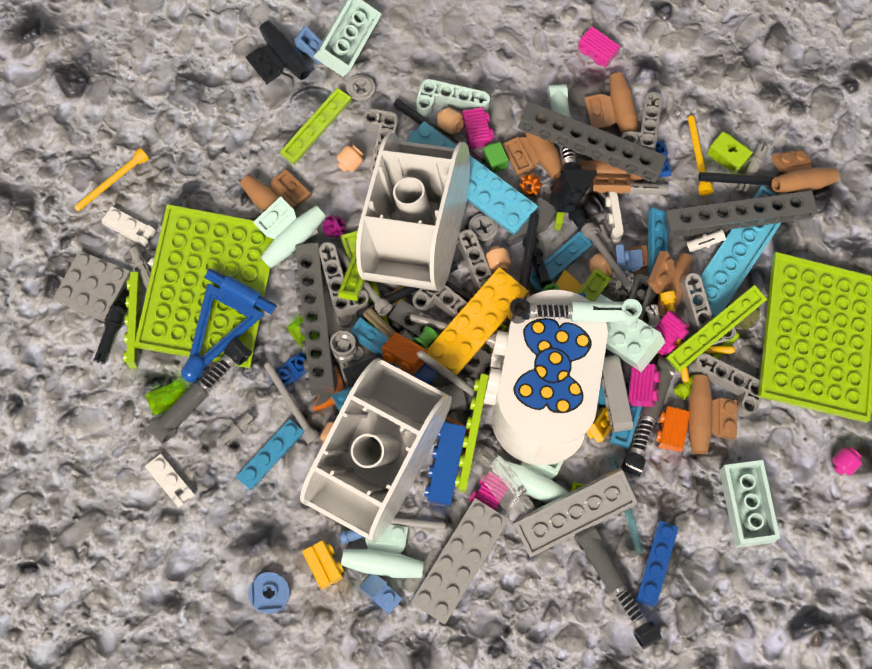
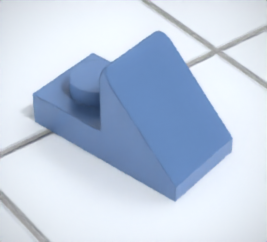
(307, 42)
(628, 259)
(381, 593)

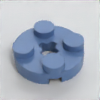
(277, 601)

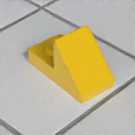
(600, 426)

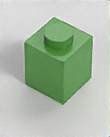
(495, 157)

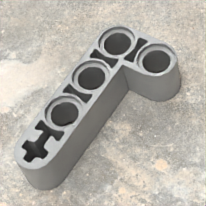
(650, 123)
(379, 126)
(474, 265)
(336, 279)
(438, 298)
(702, 307)
(707, 366)
(616, 395)

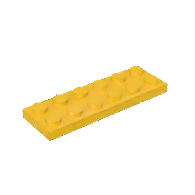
(476, 322)

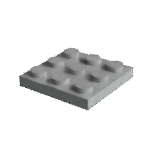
(91, 286)

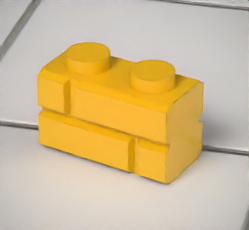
(323, 565)

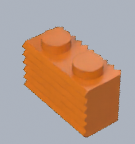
(403, 353)
(673, 429)

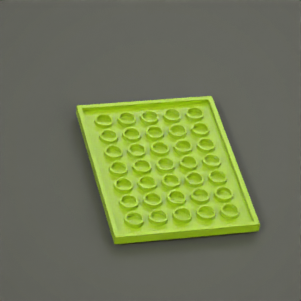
(186, 249)
(818, 338)

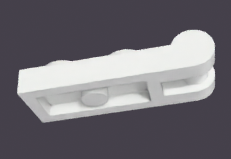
(614, 216)
(128, 226)
(169, 480)

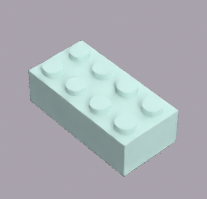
(347, 36)
(634, 342)
(749, 504)

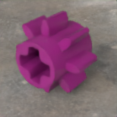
(334, 226)

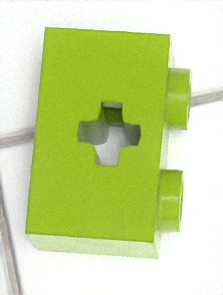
(729, 153)

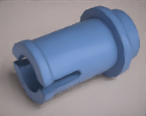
(349, 536)

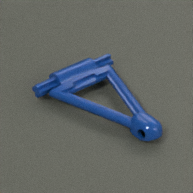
(236, 296)

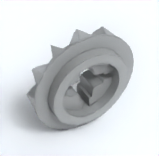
(360, 81)
(491, 230)
(615, 283)

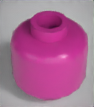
(846, 461)

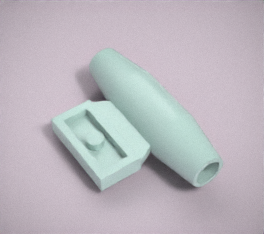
(287, 231)
(538, 480)
(384, 556)

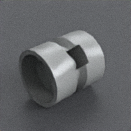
(343, 346)

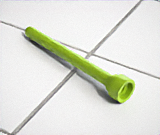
(682, 390)

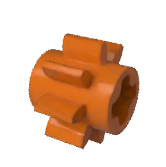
(534, 181)

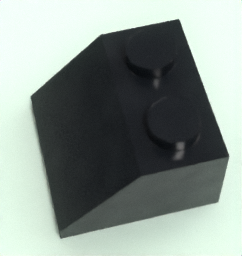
(571, 189)

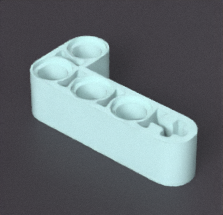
(453, 100)

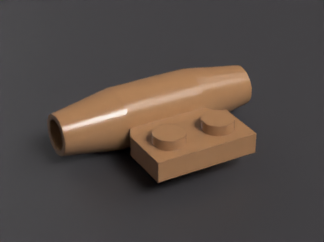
(614, 109)
(531, 150)
(800, 174)
(608, 177)
(283, 186)
(666, 277)
(709, 416)

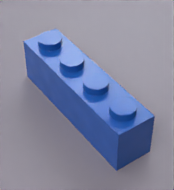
(446, 464)
(656, 564)

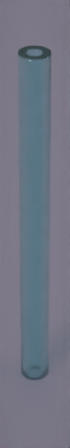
(629, 515)

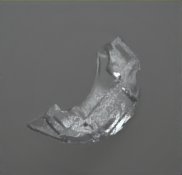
(502, 483)

